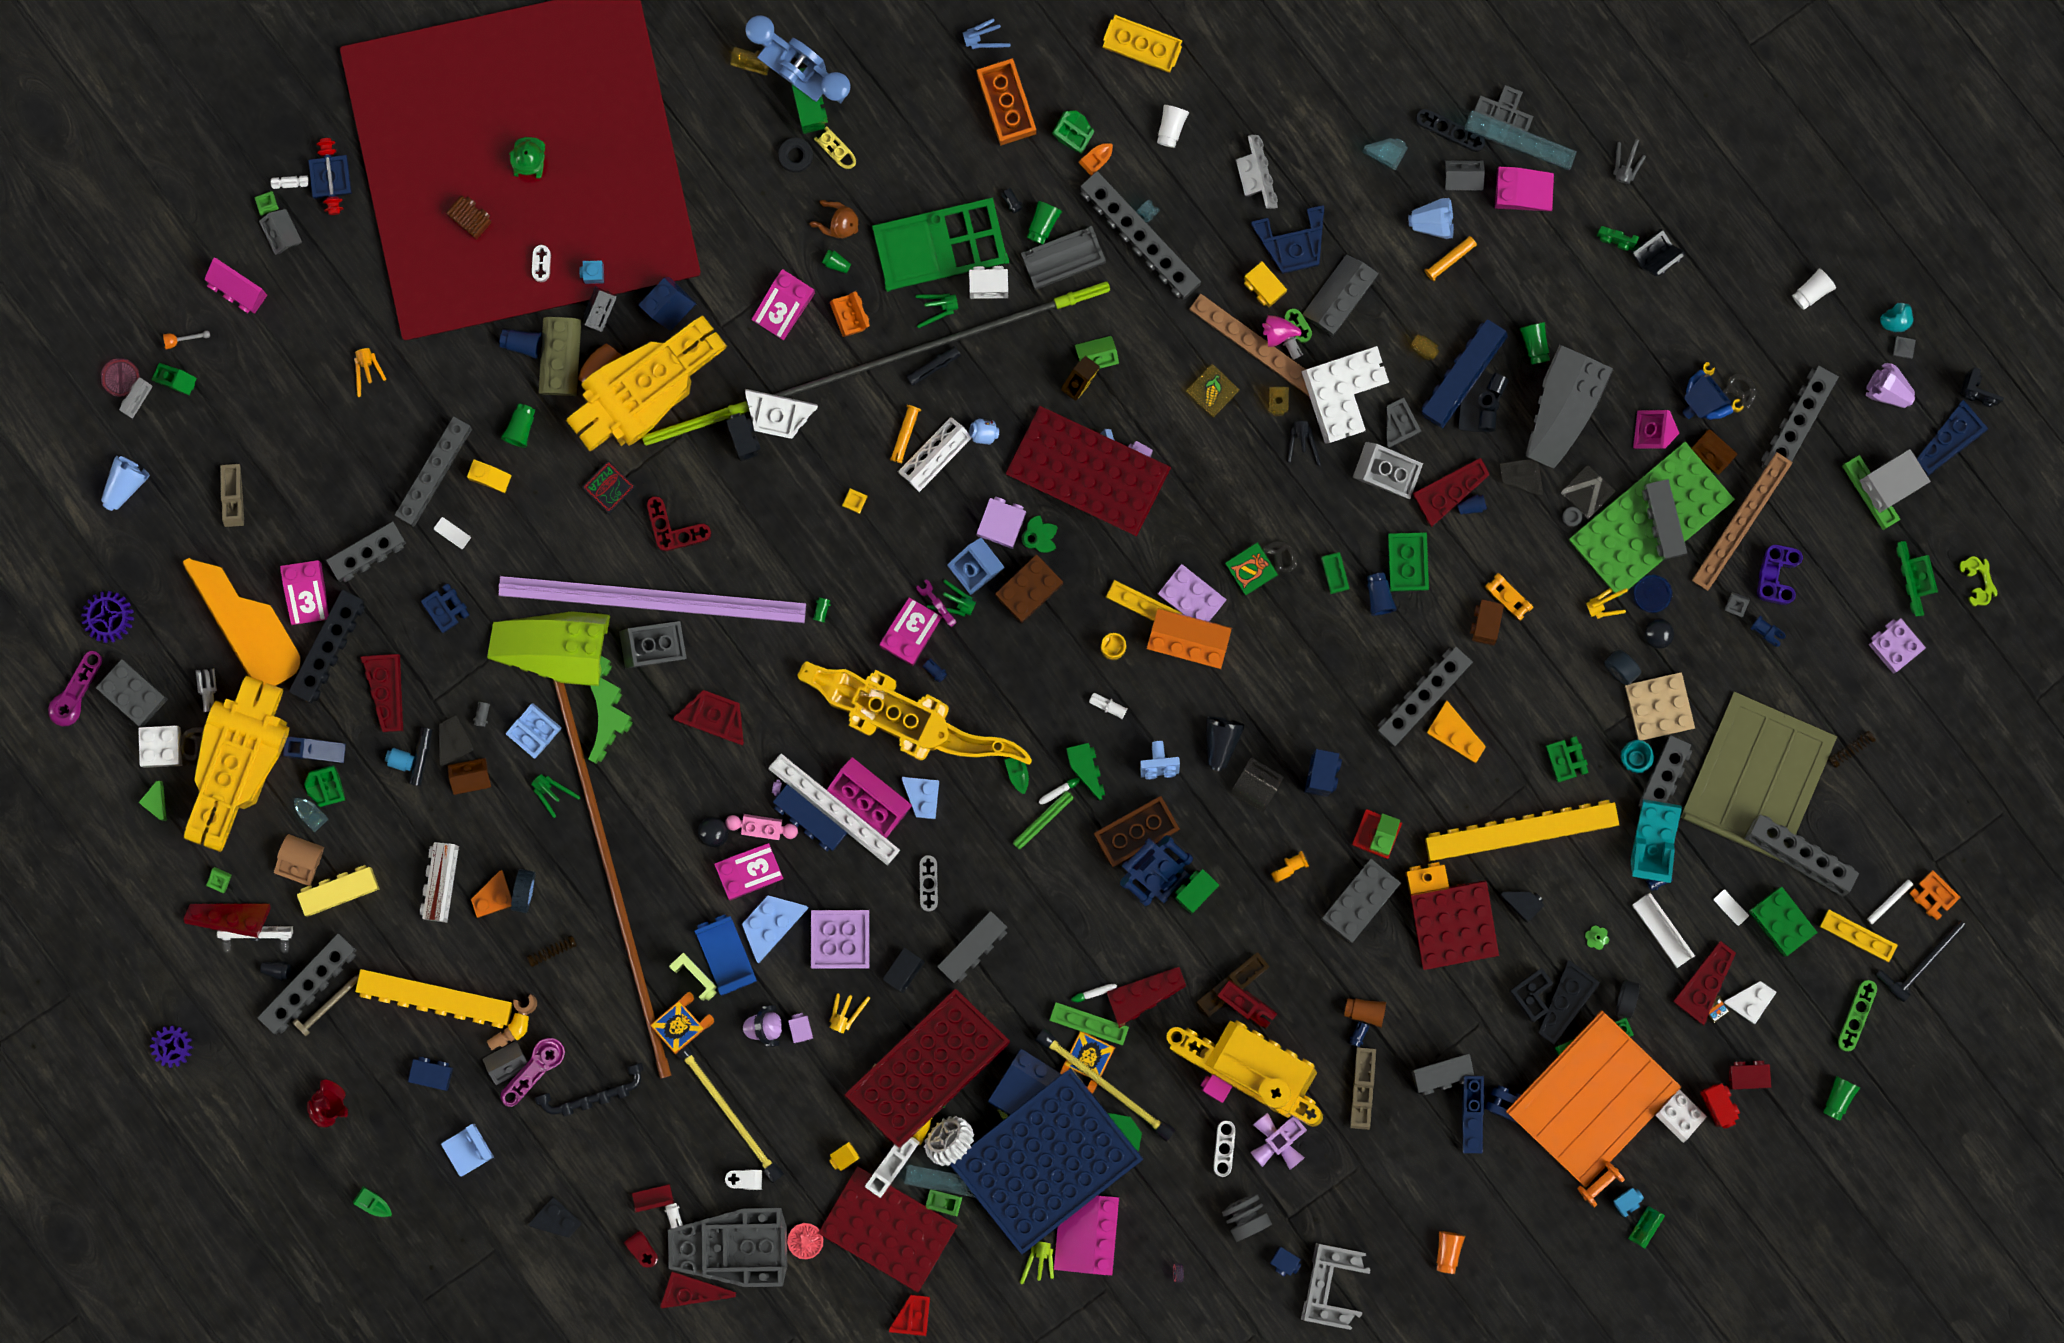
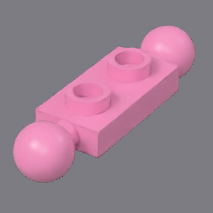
(761, 827)

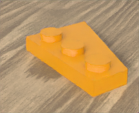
(1456, 734)

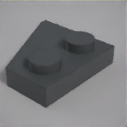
(1400, 423)

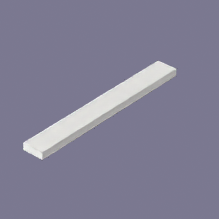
(834, 809)

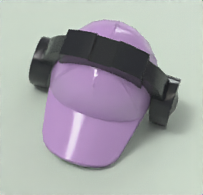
(764, 1026)

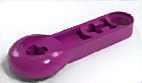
(73, 693)
(534, 1068)

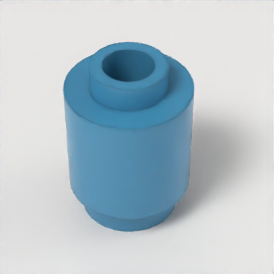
(399, 759)

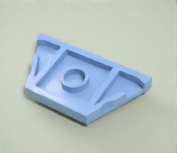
(770, 923)

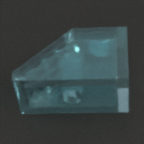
(1387, 151)

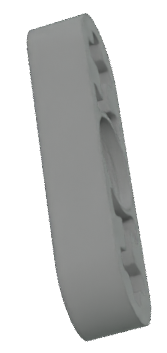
(924, 897)

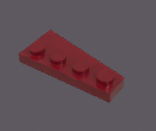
(1447, 492)
(385, 685)
(1702, 988)

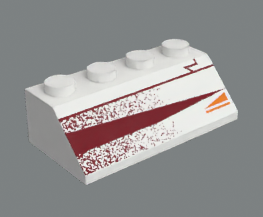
(440, 882)

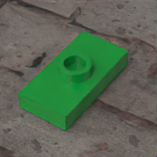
(1335, 573)
(1646, 1227)

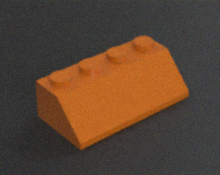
(1189, 638)

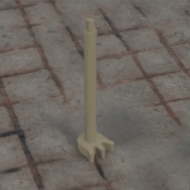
(303, 1027)

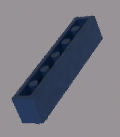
(1464, 373)

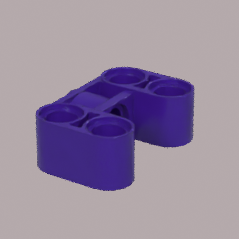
(1770, 573)

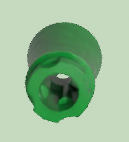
(1043, 222)
(1536, 342)
(519, 426)
(1840, 1098)

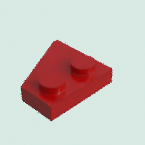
(912, 1317)

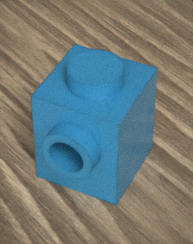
(592, 272)

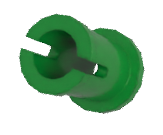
(821, 609)

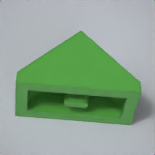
(155, 801)

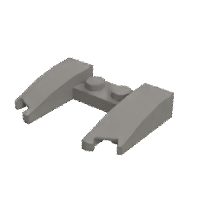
(1316, 1307)

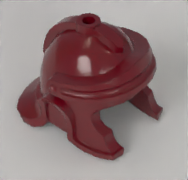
(327, 1104)

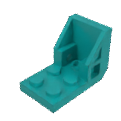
(1654, 841)

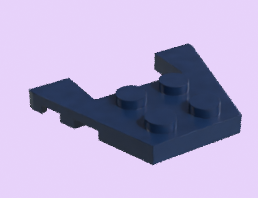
(1296, 249)

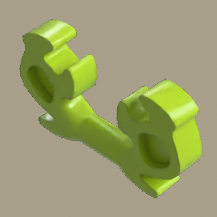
(1972, 565)

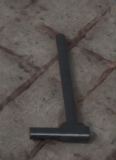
(1901, 989)

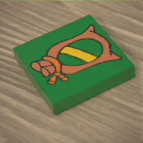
(1251, 568)

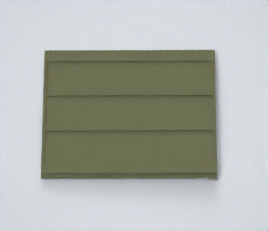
(1757, 767)

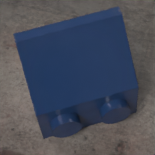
(667, 303)

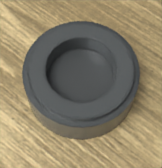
(1572, 516)

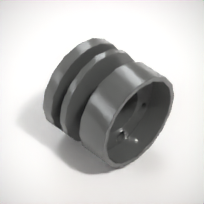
(1246, 1217)

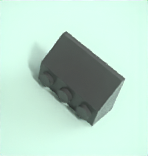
(1442, 1074)

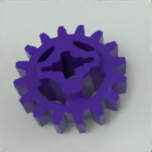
(167, 1055)

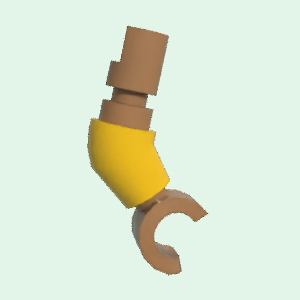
(517, 1027)

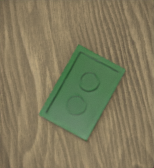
(1408, 562)

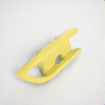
(839, 151)

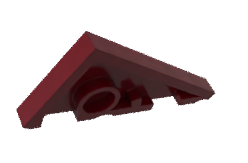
(687, 1290)

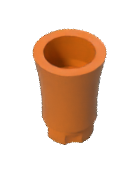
(1449, 1251)

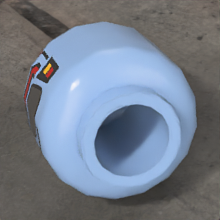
(983, 431)

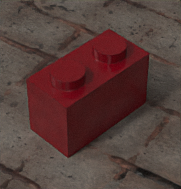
(1749, 1076)

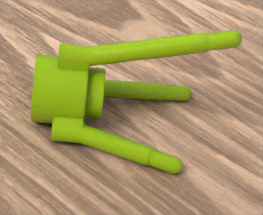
(1041, 1250)

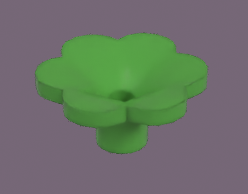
(1592, 940)

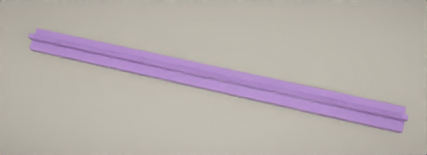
(652, 599)

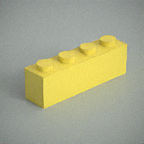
(338, 891)

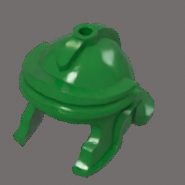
(532, 161)

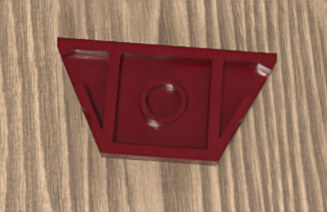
(715, 716)

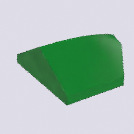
(1073, 130)
(324, 786)

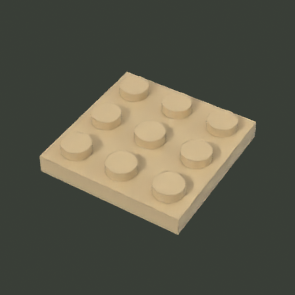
(1660, 706)

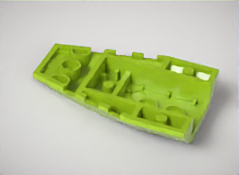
(553, 645)

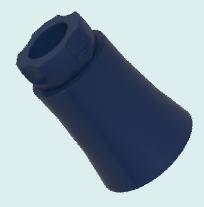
(522, 342)
(1380, 595)

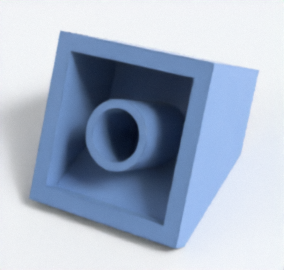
(975, 565)

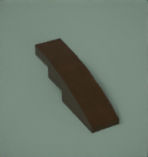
(1241, 976)

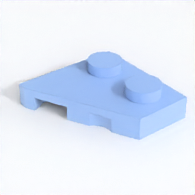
(923, 796)

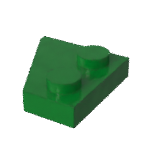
(1624, 242)

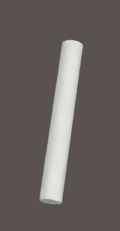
(1889, 902)

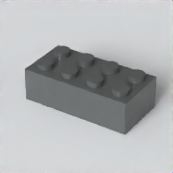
(1360, 901)

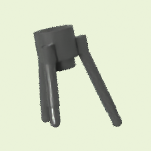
(1625, 173)

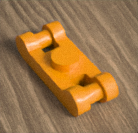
(1508, 597)

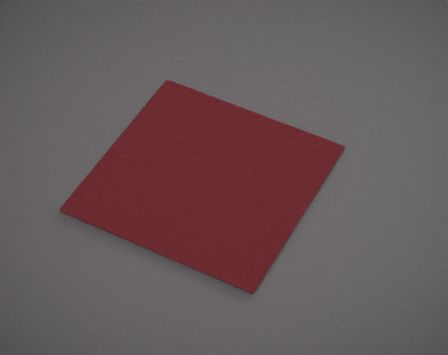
(439, 125)

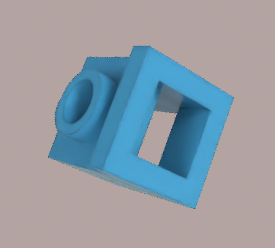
(1628, 1201)

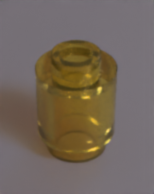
(1424, 347)

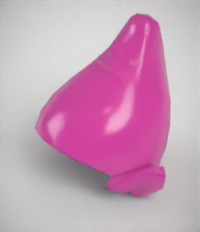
(1279, 330)

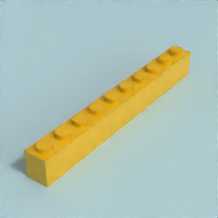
(1522, 831)

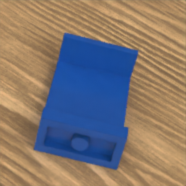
(725, 954)

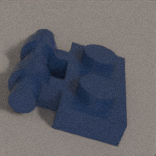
(440, 611)

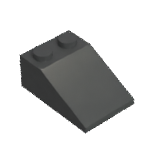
(652, 644)

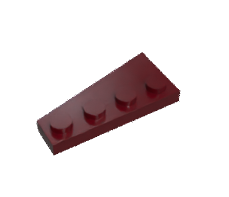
(232, 918)
(1139, 996)

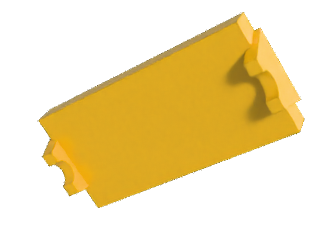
(1142, 44)

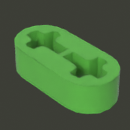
(1301, 323)

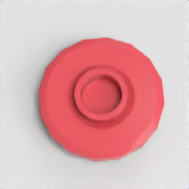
(805, 1241)

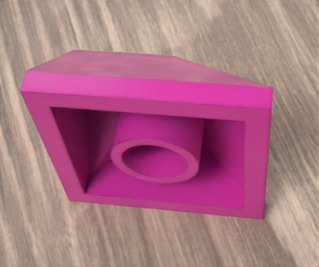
(1654, 429)

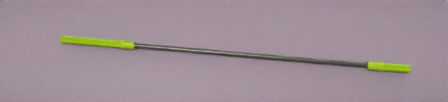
(1059, 302)

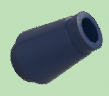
(1472, 505)

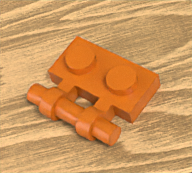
(1939, 891)

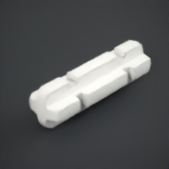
(289, 182)

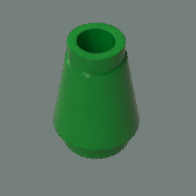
(836, 261)

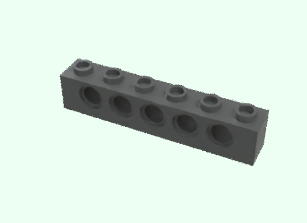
(1826, 381)
(433, 471)
(1460, 662)
(1758, 836)
(269, 1015)

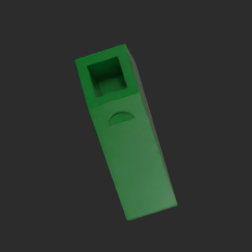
(1082, 764)

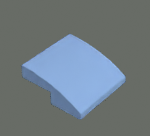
(533, 730)

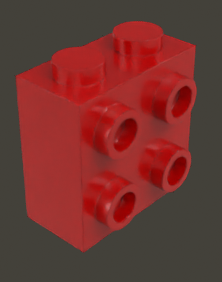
(1720, 1105)

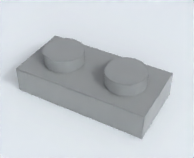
(135, 398)

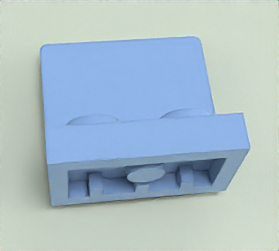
(467, 1150)

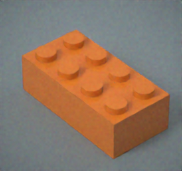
(1006, 102)

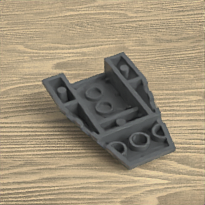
(1568, 400)
(734, 1248)

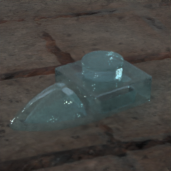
(310, 813)

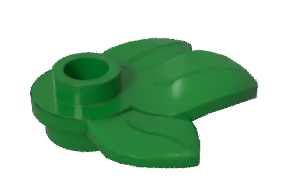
(1042, 533)

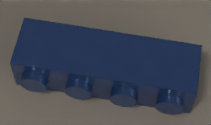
(810, 818)

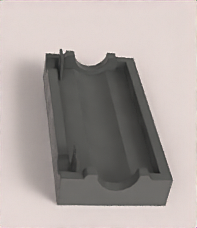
(1063, 258)

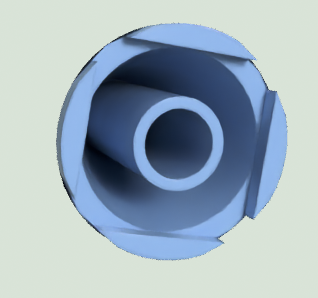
(122, 482)

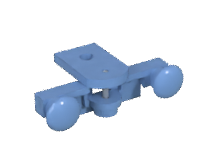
(778, 55)

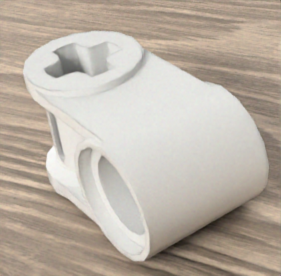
(748, 1179)

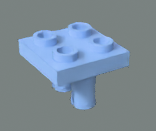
(1159, 764)

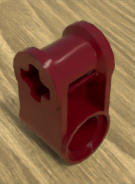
(639, 1247)

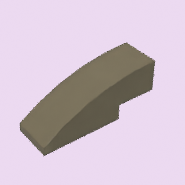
(232, 495)

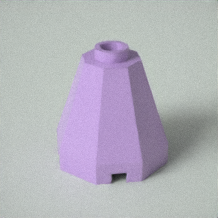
(1890, 387)

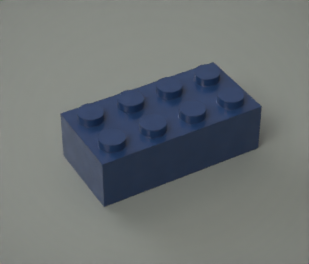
(1322, 773)

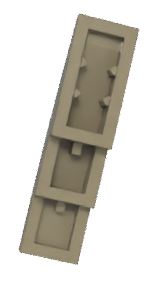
(1363, 1088)

